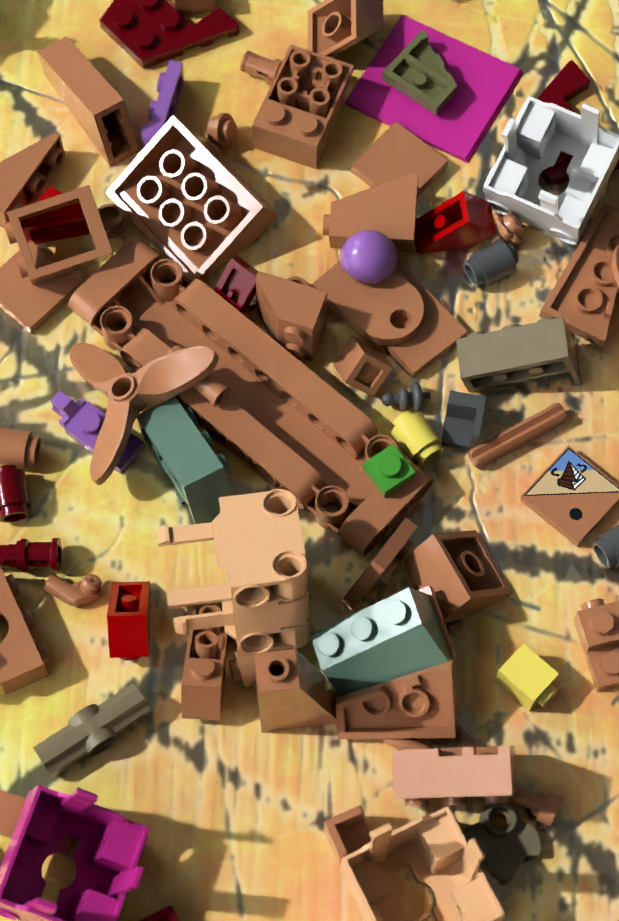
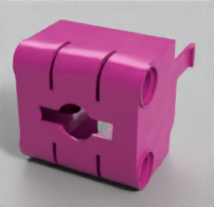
(103, 858)

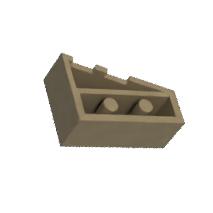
(519, 355)

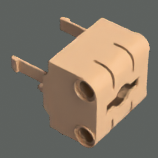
(266, 569)
(437, 857)

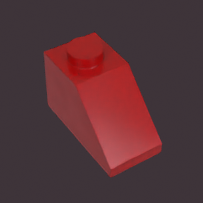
(454, 225)
(129, 620)

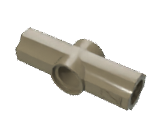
(92, 730)

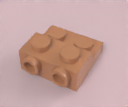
(599, 637)

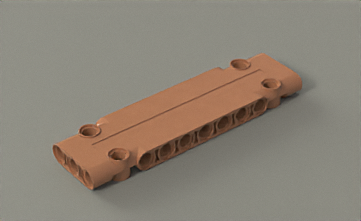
(277, 410)

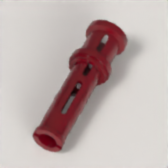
(32, 555)

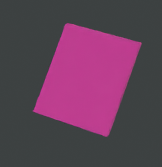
(462, 124)

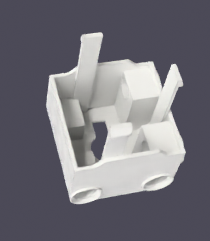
(534, 145)

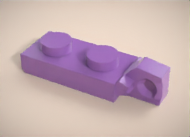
(83, 424)

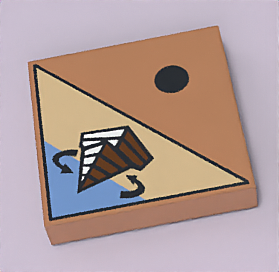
(572, 496)

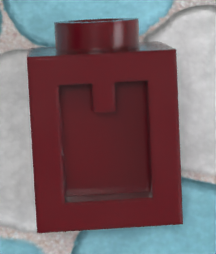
(238, 284)

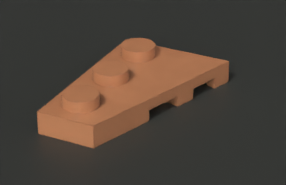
(401, 707)

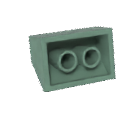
(381, 642)

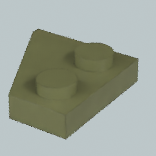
(421, 75)

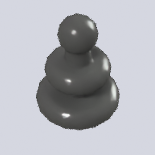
(404, 397)

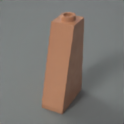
(90, 100)
(292, 692)

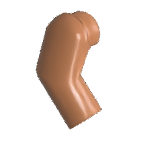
(74, 594)

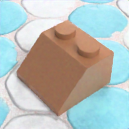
(292, 314)
(459, 572)

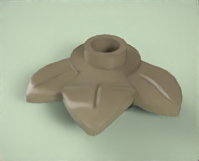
(504, 845)

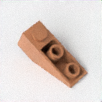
(26, 173)
(204, 670)

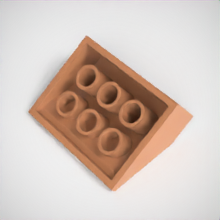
(190, 201)

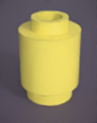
(416, 437)

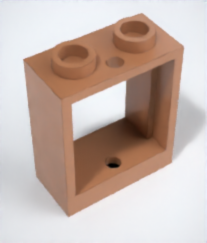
(93, 220)

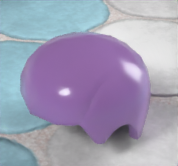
(368, 257)

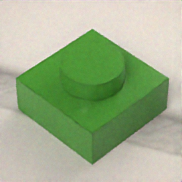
(388, 470)

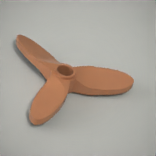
(132, 392)

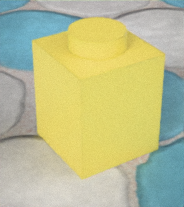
(527, 678)

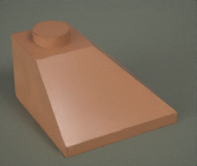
(342, 23)

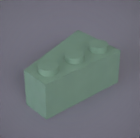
(186, 458)

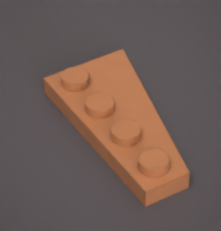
(587, 285)

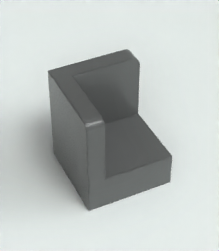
(463, 420)

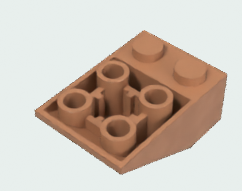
(301, 106)

